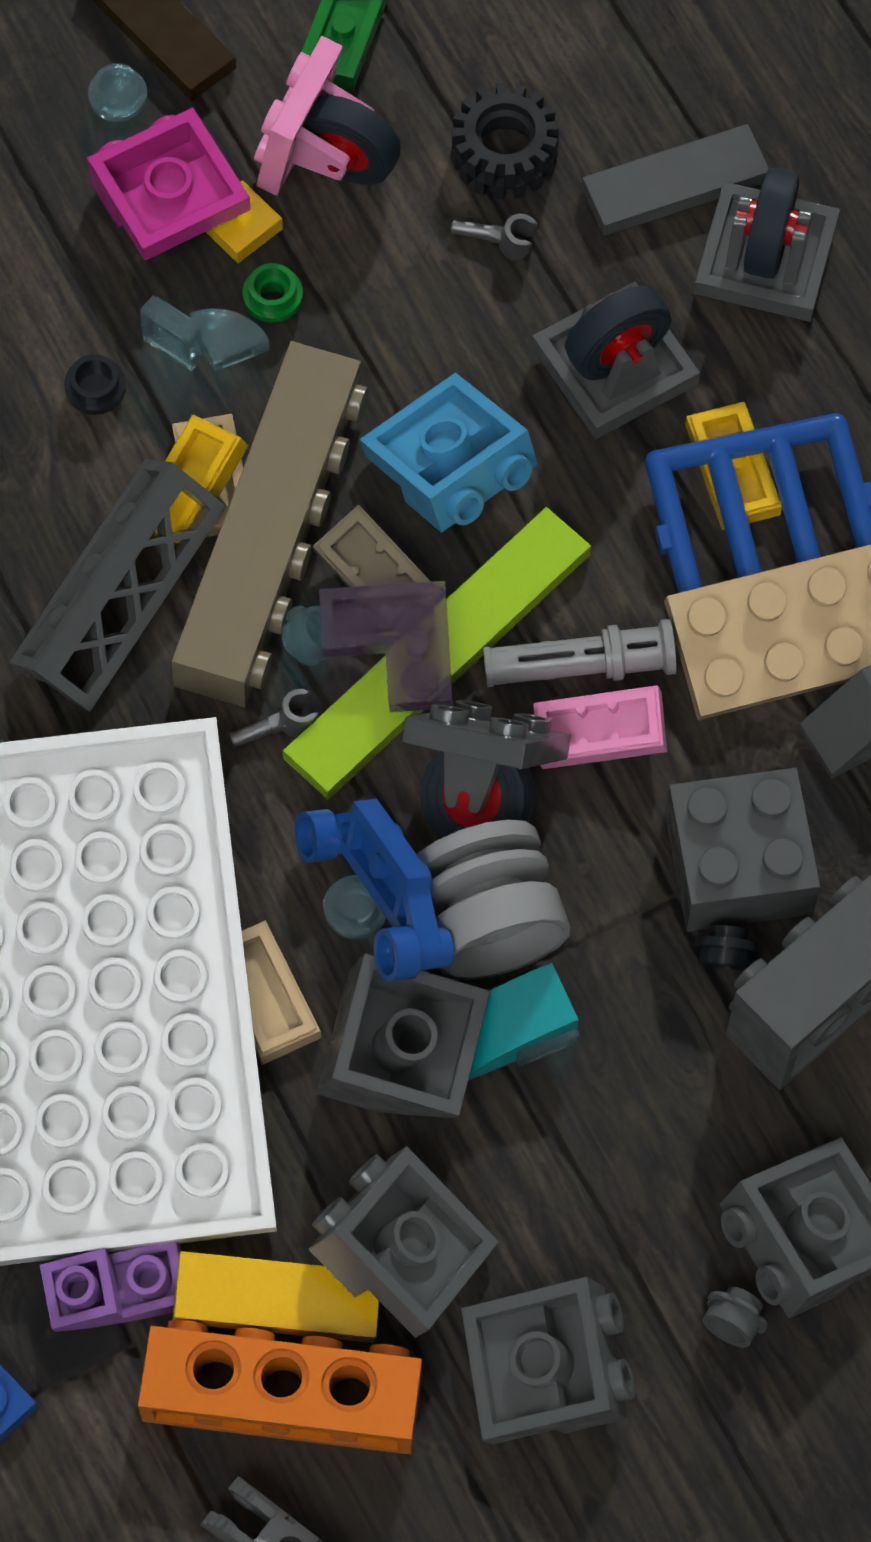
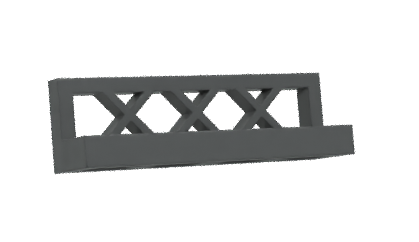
(100, 570)

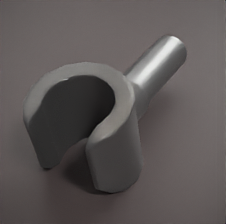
(503, 235)
(280, 721)

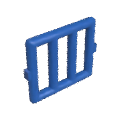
(718, 454)

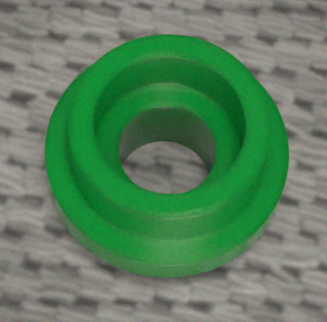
(272, 278)

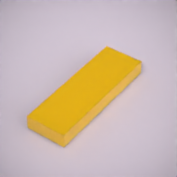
(271, 1298)

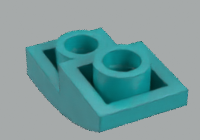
(520, 1017)

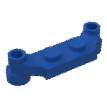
(391, 876)

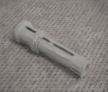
(611, 653)

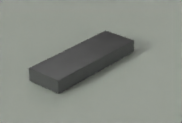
(673, 179)

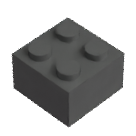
(742, 849)

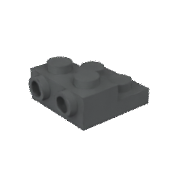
(804, 1226)
(402, 1239)
(547, 1361)

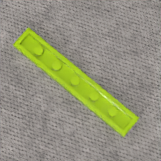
(478, 617)

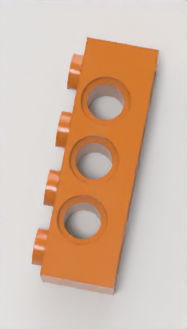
(243, 1406)

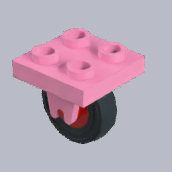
(324, 128)

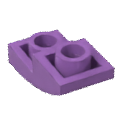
(110, 1288)

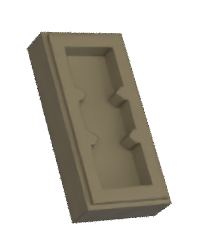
(365, 554)

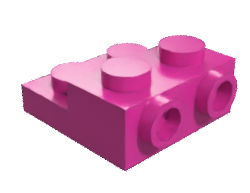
(167, 183)

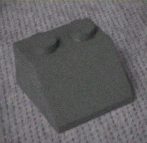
(403, 1043)

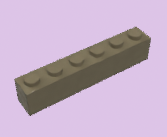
(268, 525)

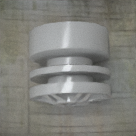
(494, 898)

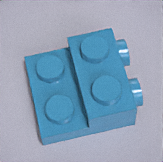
(451, 452)

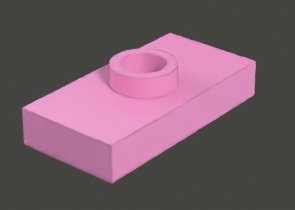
(608, 725)

